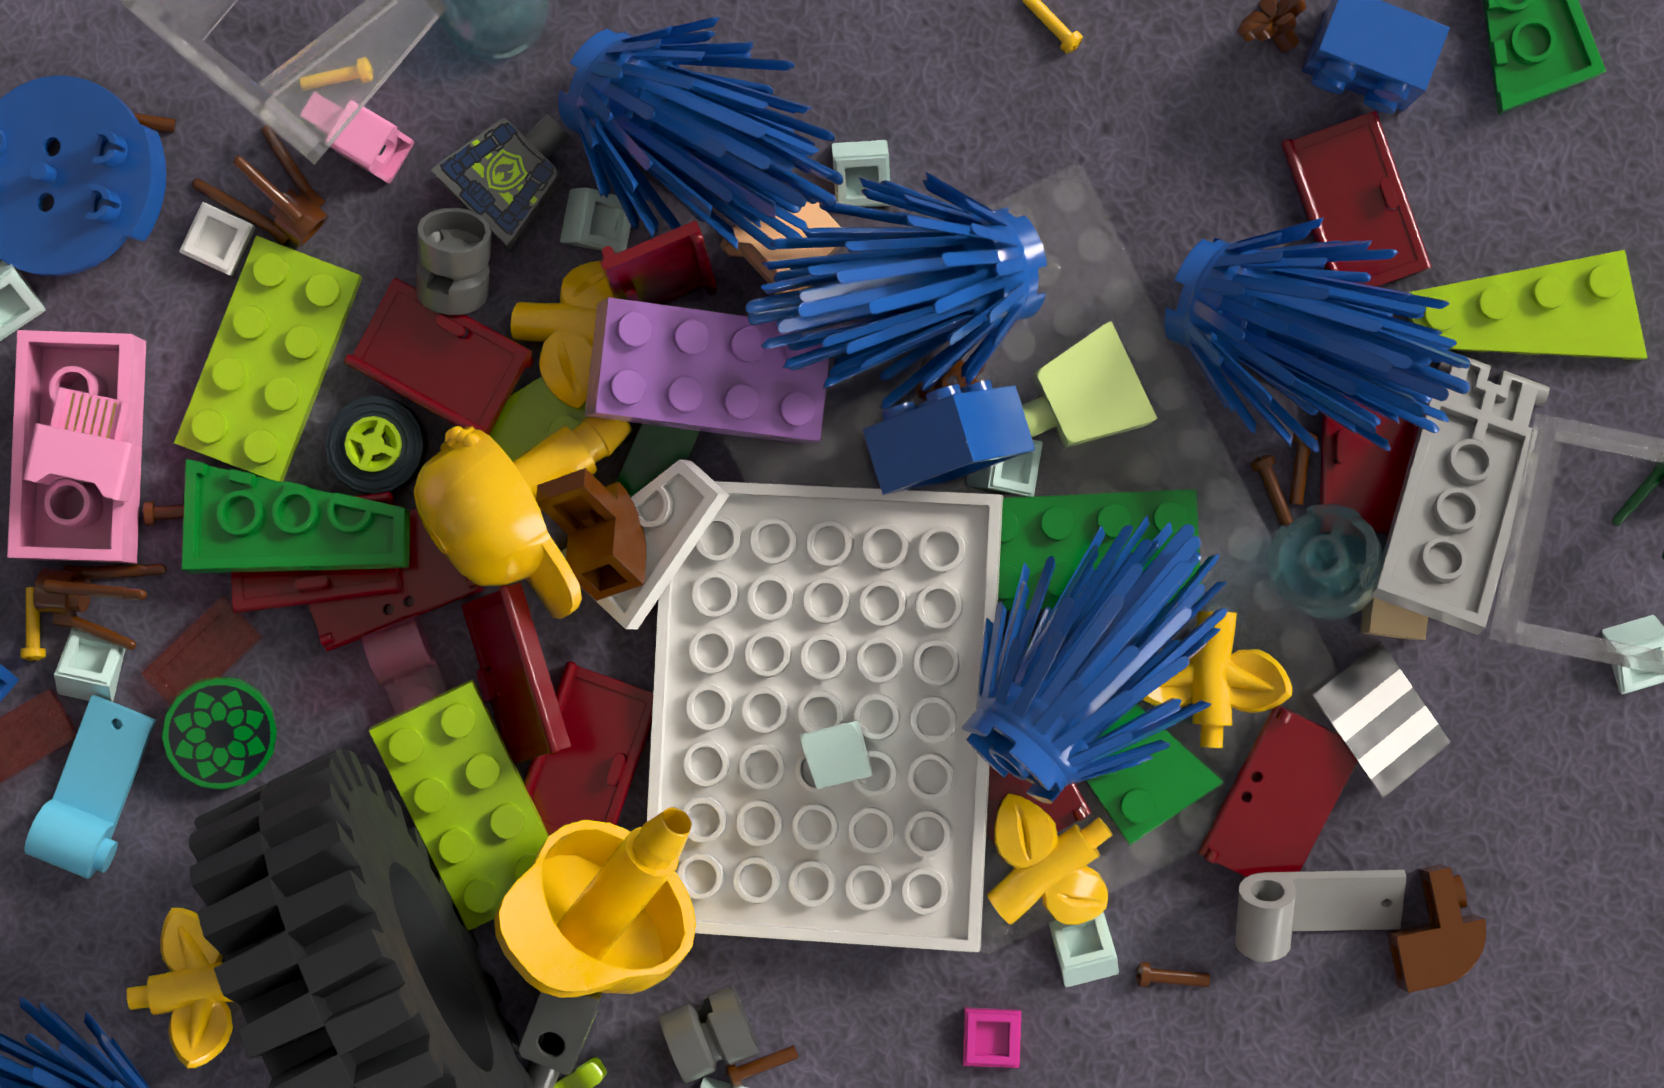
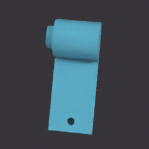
(91, 793)

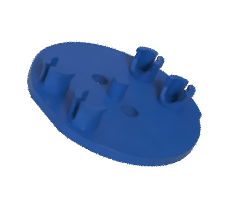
(102, 180)

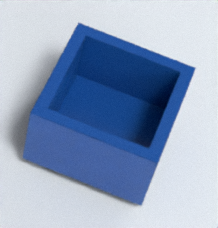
(1375, 52)
(947, 436)

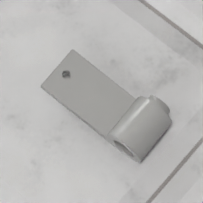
(1286, 902)

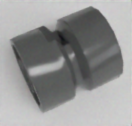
(453, 261)
(709, 1034)

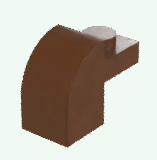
(603, 532)
(1445, 947)

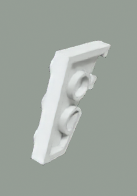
(674, 516)

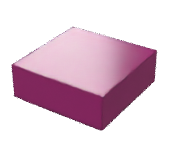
(991, 1037)

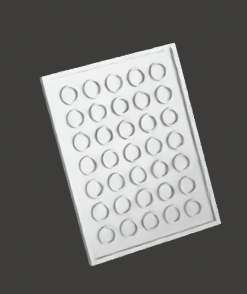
(804, 620)

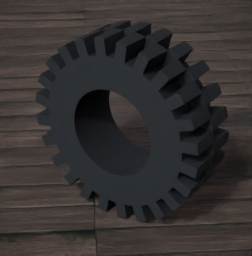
(345, 939)

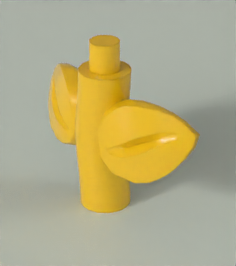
(566, 331)
(1239, 680)
(1047, 864)
(199, 1015)

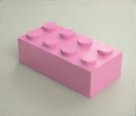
(71, 515)

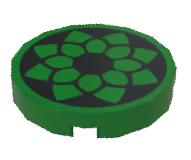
(219, 732)

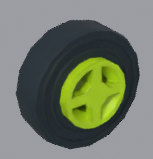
(357, 437)

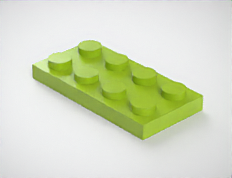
(268, 359)
(463, 797)

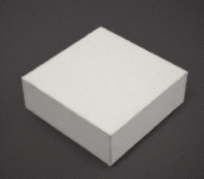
(217, 239)

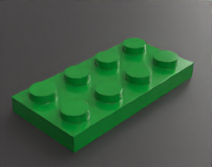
(1066, 527)

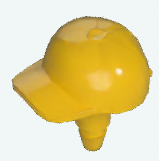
(487, 512)
(600, 909)

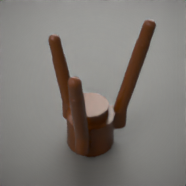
(295, 215)
(70, 592)

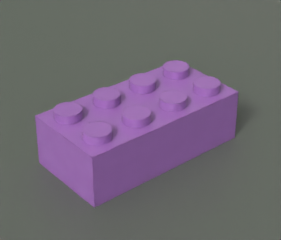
(701, 374)

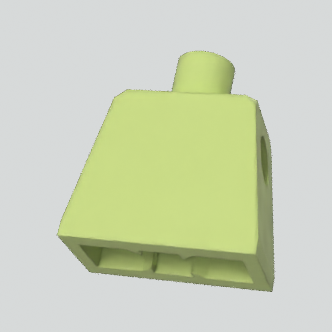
(1089, 392)

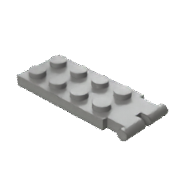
(1460, 500)

